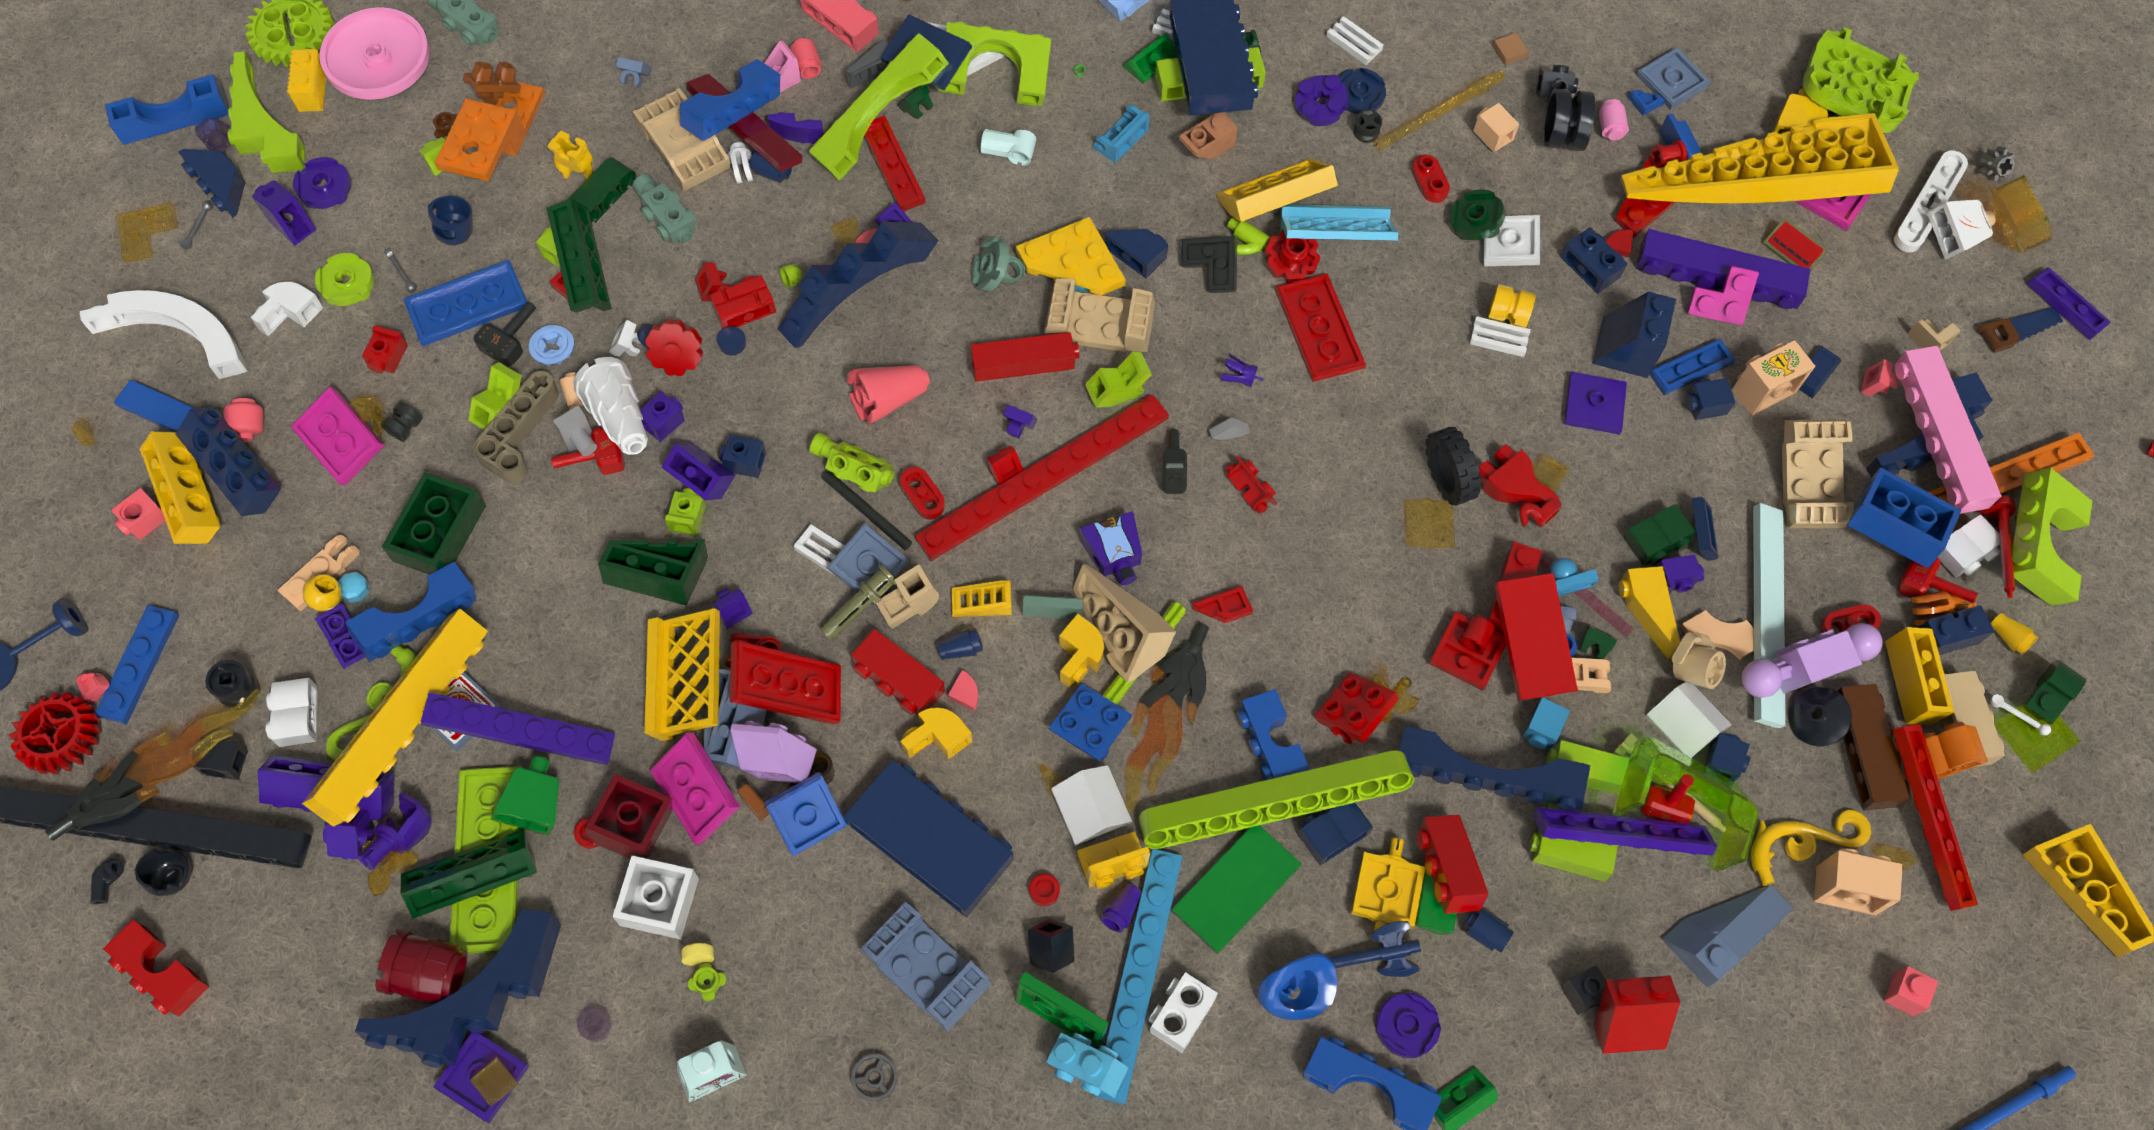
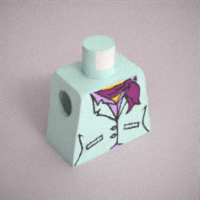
(709, 1069)

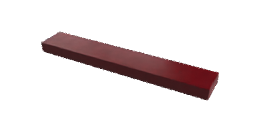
(752, 128)

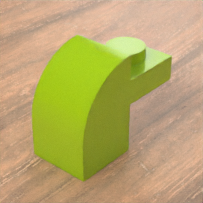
(1120, 384)
(501, 387)

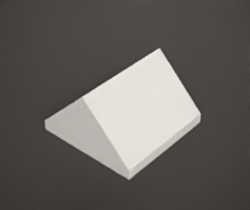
(1688, 719)
(1091, 804)

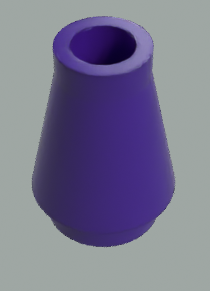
(1120, 909)

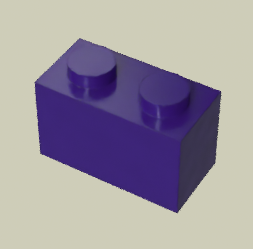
(698, 471)

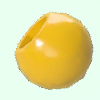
(322, 592)

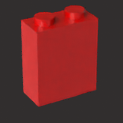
(1636, 1014)

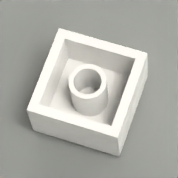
(656, 897)

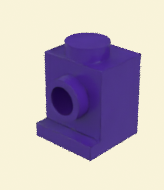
(1682, 573)

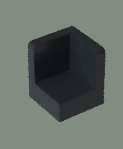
(1051, 945)

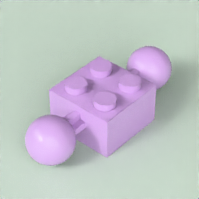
(1812, 660)

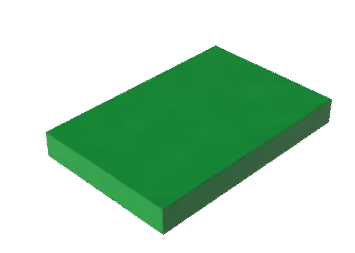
(1060, 1010)

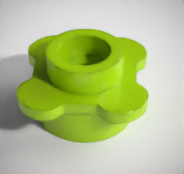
(707, 972)

